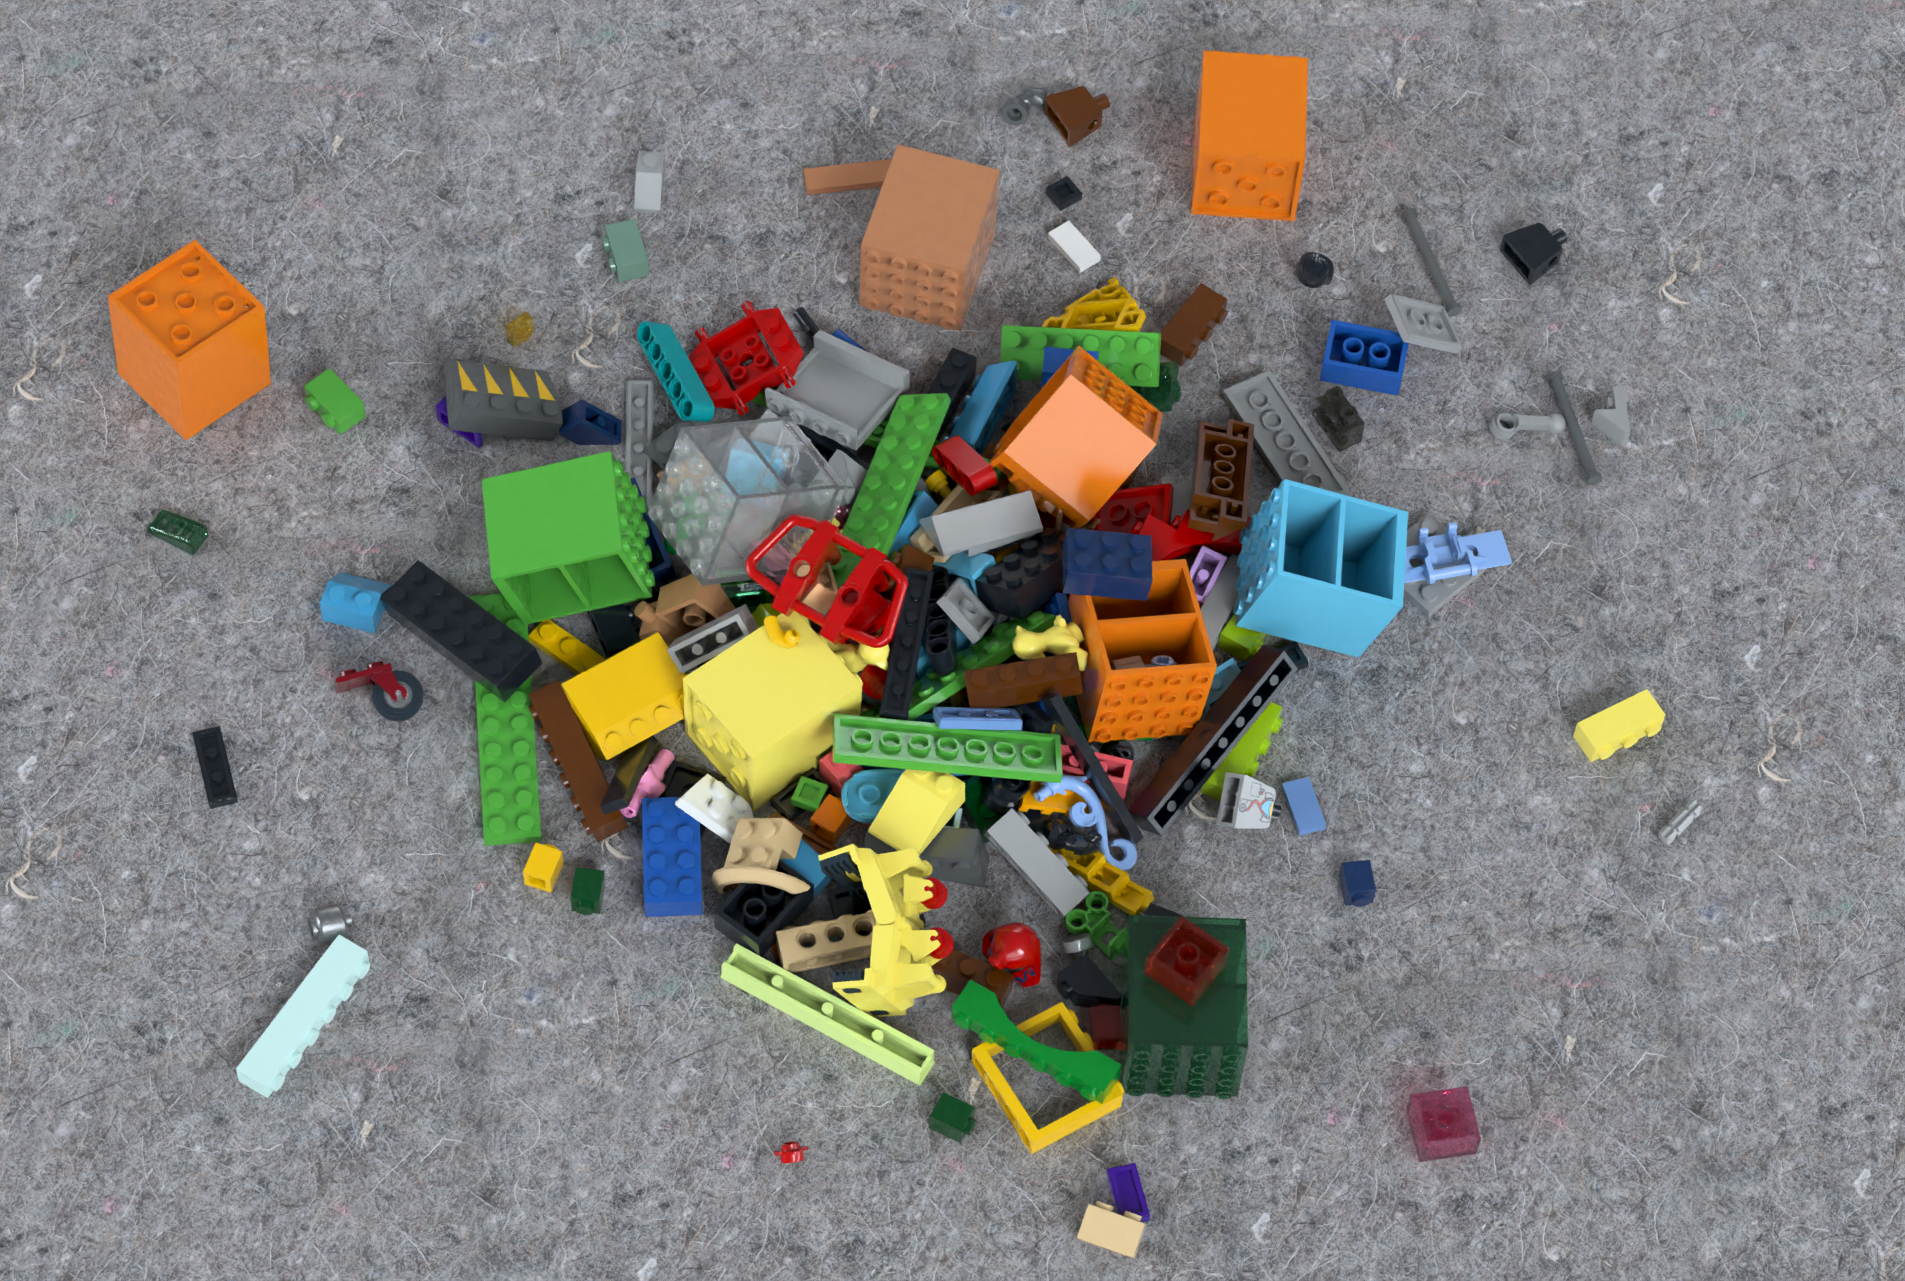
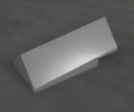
(983, 525)

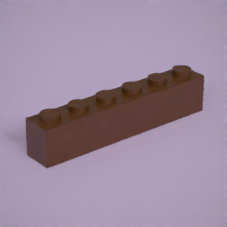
(576, 758)

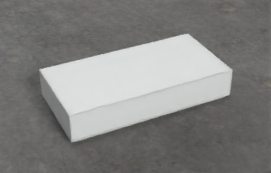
(1074, 246)

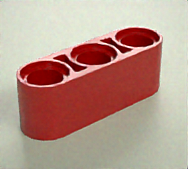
(964, 465)

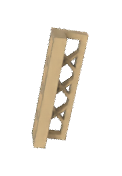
(956, 499)

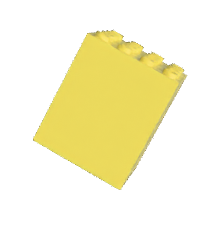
(769, 709)

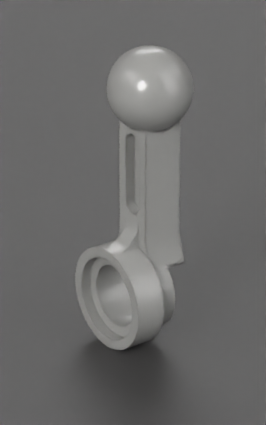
(1554, 423)

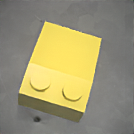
(918, 809)

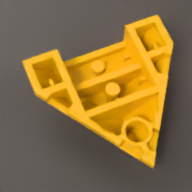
(1102, 310)

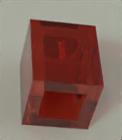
(1105, 1027)

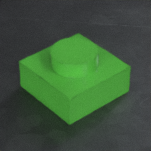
(809, 794)

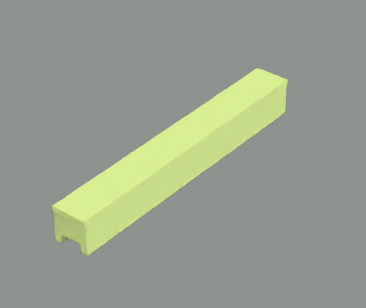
(828, 1014)

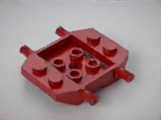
(739, 344)

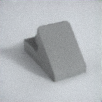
(1614, 419)

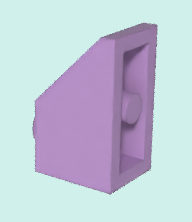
(1205, 572)

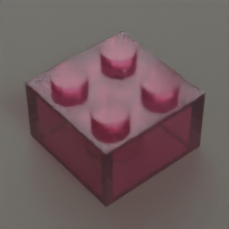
(1443, 1124)

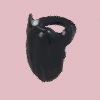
(1315, 270)

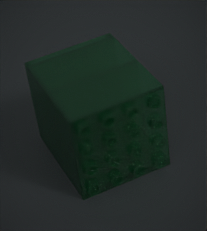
(1175, 1045)

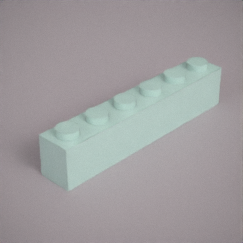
(303, 1016)

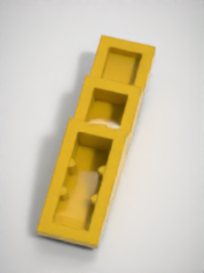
(1108, 879)

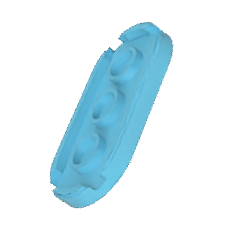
(867, 793)

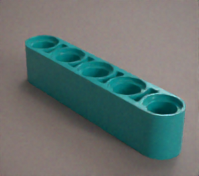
(675, 372)

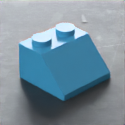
(353, 602)

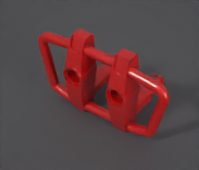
(823, 548)

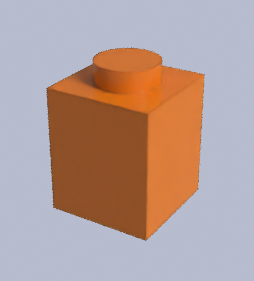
(830, 820)

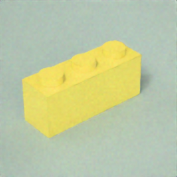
(1619, 726)

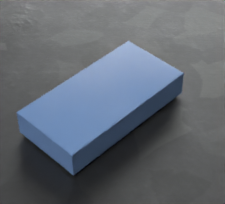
(1303, 806)

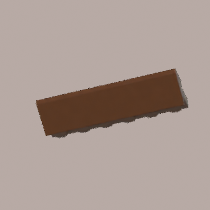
(1221, 477)

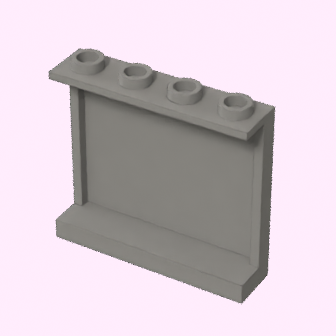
(840, 391)

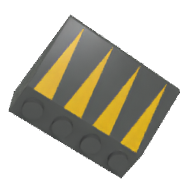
(501, 400)

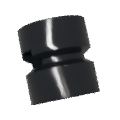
(1004, 794)

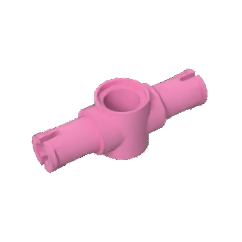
(650, 783)

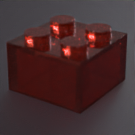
(1186, 961)

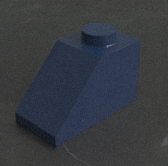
(590, 425)

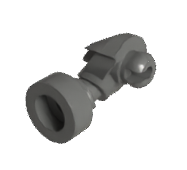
(1017, 109)

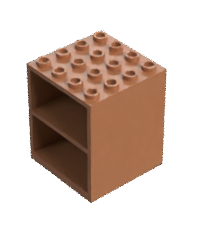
(928, 237)

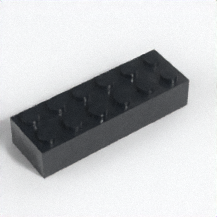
(461, 631)

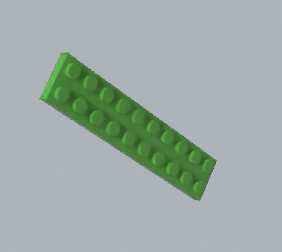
(892, 476)
(507, 750)

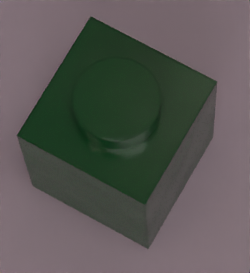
(588, 891)
(952, 1118)

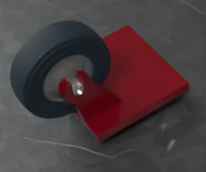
(395, 693)

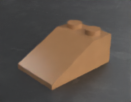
(690, 605)

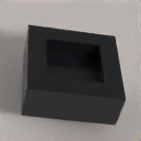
(1063, 193)

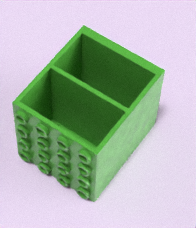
(567, 537)

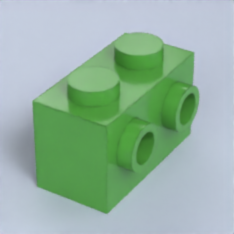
(334, 401)

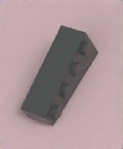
(954, 854)

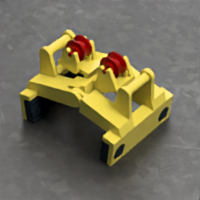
(899, 949)

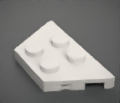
(715, 806)

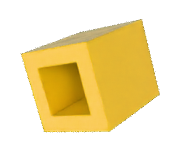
(543, 867)

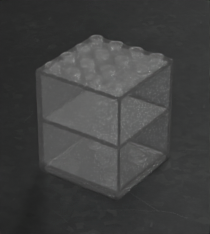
(733, 488)

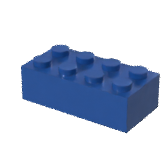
(671, 859)

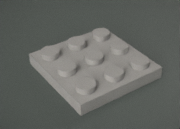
(1427, 596)

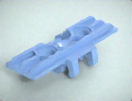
(1452, 550)

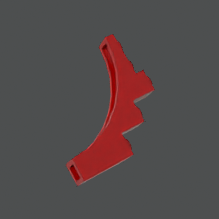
(1178, 539)

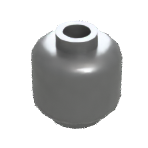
(328, 923)

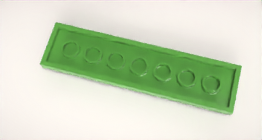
(984, 653)
(956, 751)

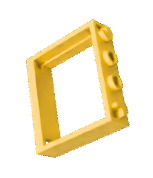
(1011, 1106)

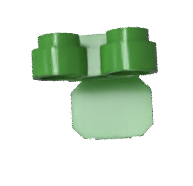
(1097, 923)

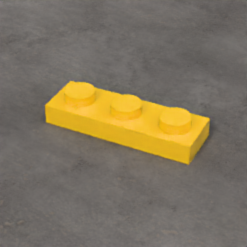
(564, 647)

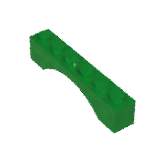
(1085, 1071)

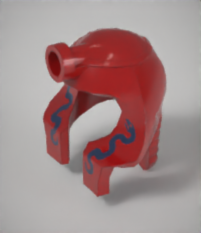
(1012, 948)

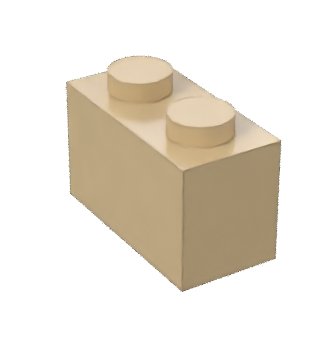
(1112, 1230)

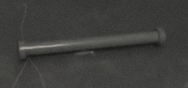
(1410, 216)
(1593, 477)

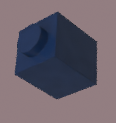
(1357, 883)

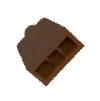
(1075, 113)

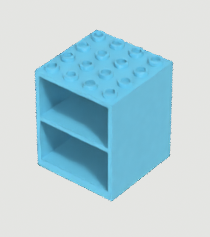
(1321, 568)

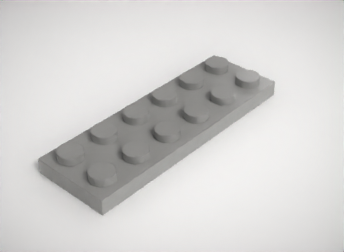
(1282, 434)

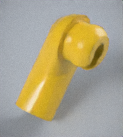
(786, 639)

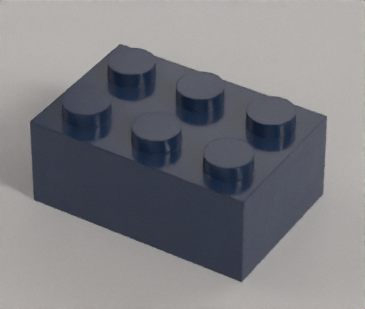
(1107, 564)

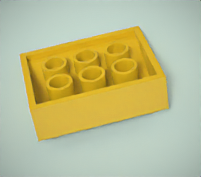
(627, 697)

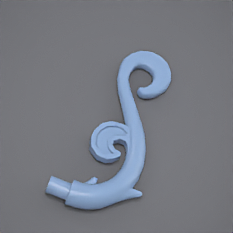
(1095, 816)

